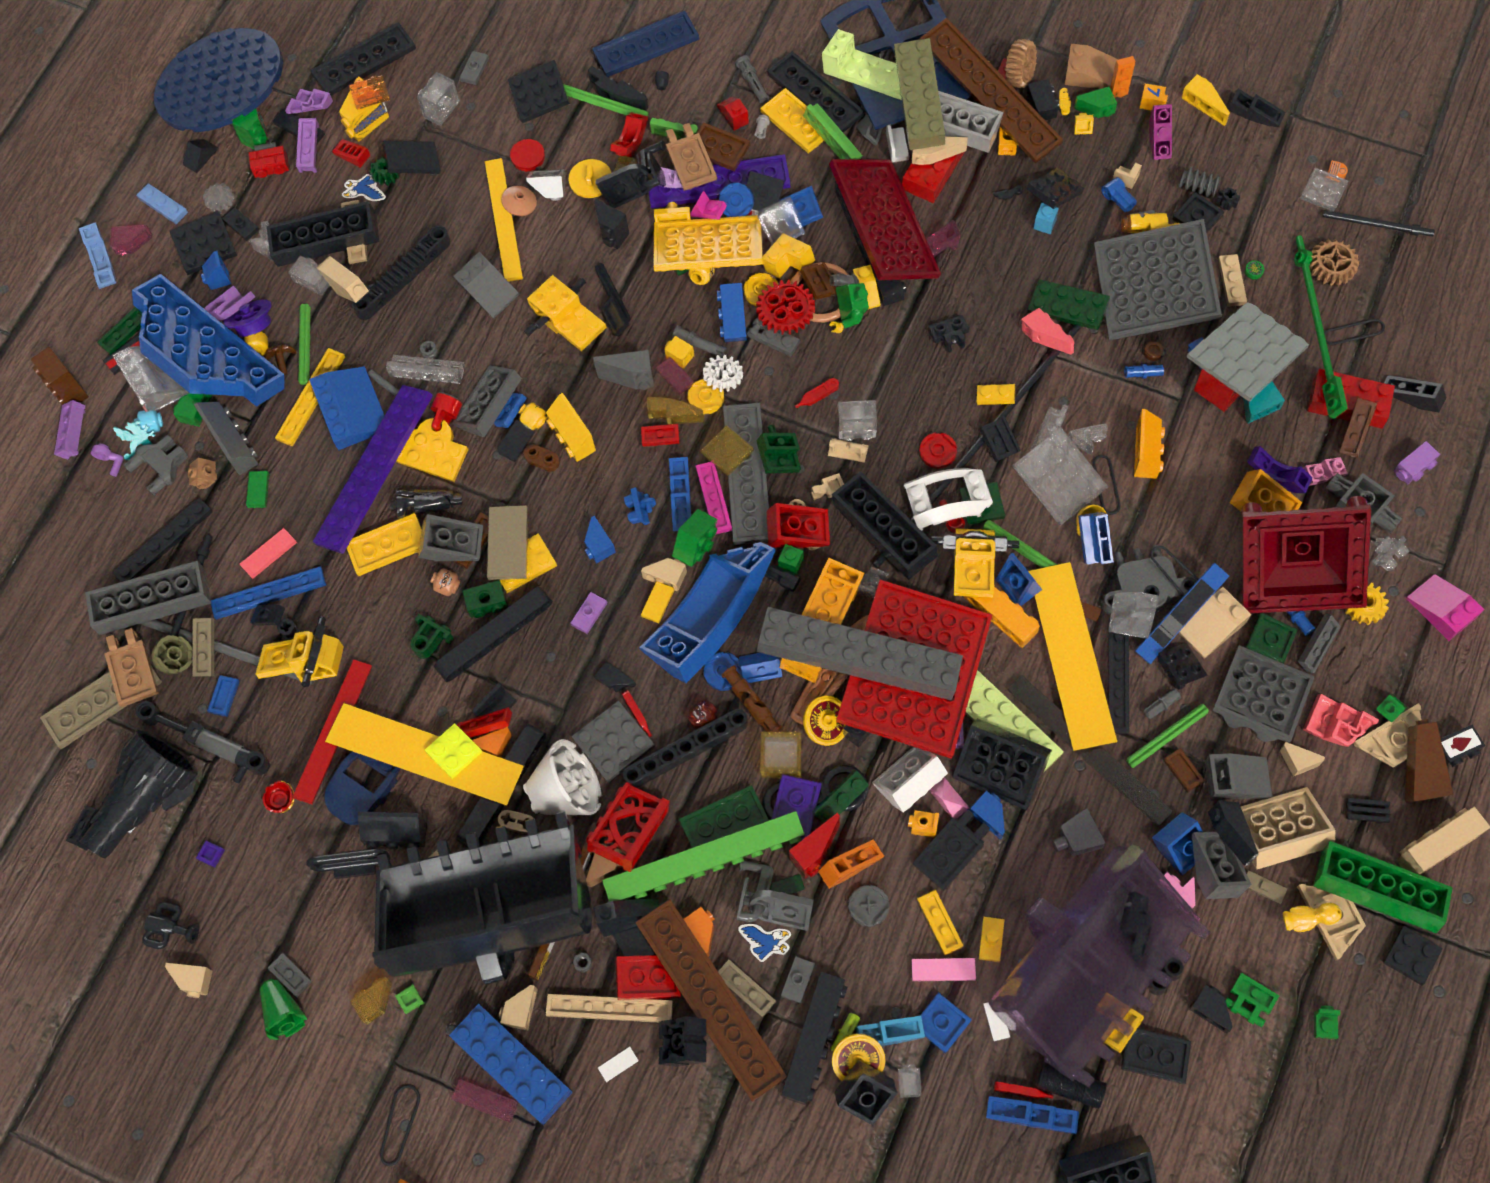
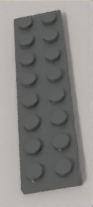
(748, 480)

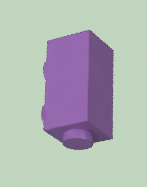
(1416, 463)

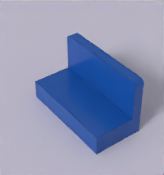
(760, 667)

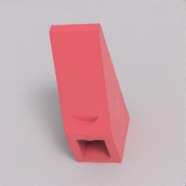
(1044, 331)

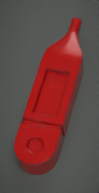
(819, 392)
(636, 711)
(1020, 1090)

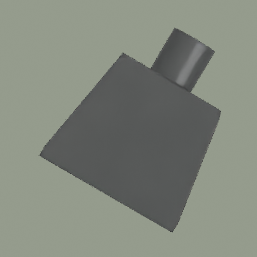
(1079, 835)

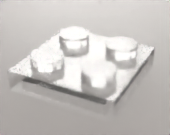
(1324, 189)

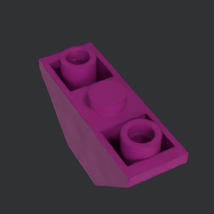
(1161, 131)

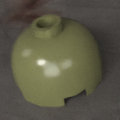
(172, 654)

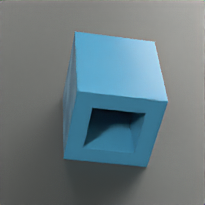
(1045, 218)

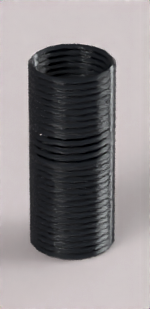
(1057, 1083)

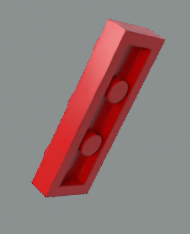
(486, 723)

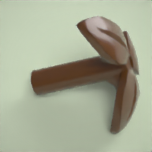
(278, 351)

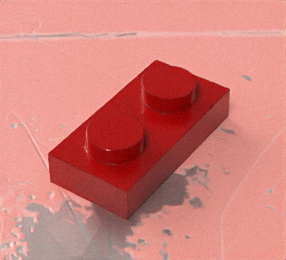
(660, 435)

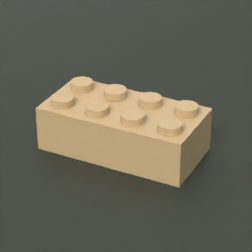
(1443, 841)

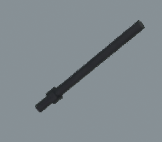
(1413, 229)
(202, 554)

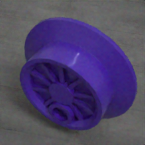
(250, 318)

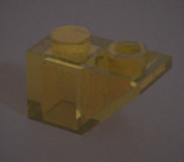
(373, 1001)

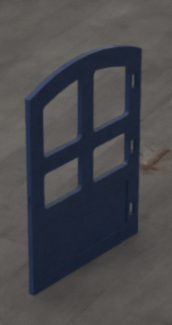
(880, 107)

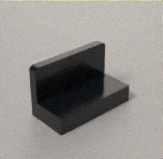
(494, 701)

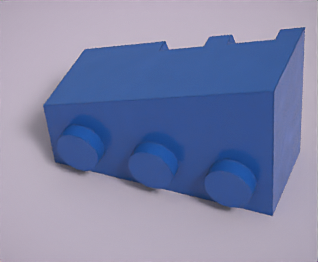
(732, 312)

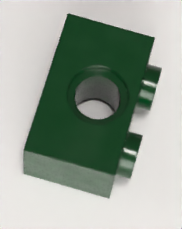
(475, 596)

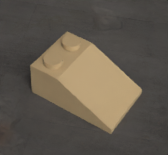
(1215, 622)

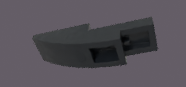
(619, 92)

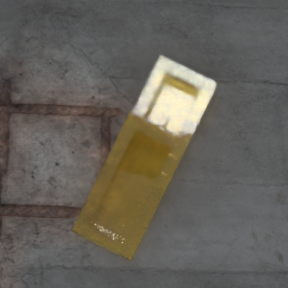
(674, 410)

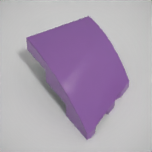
(228, 303)

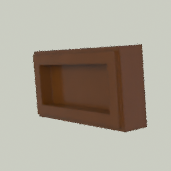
(1183, 770)

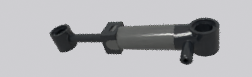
(207, 740)

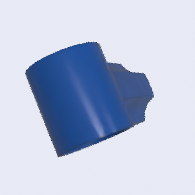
(1116, 191)

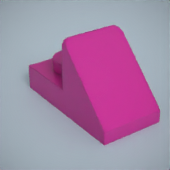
(708, 208)

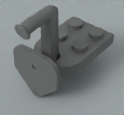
(772, 905)

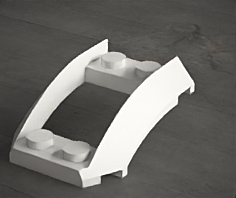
(921, 505)

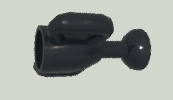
(163, 925)

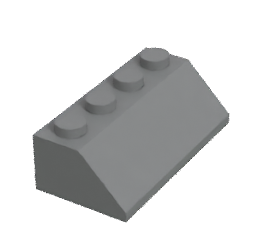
(970, 120)

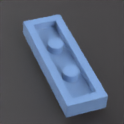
(162, 203)

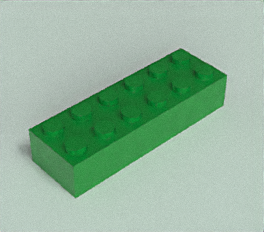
(1383, 887)

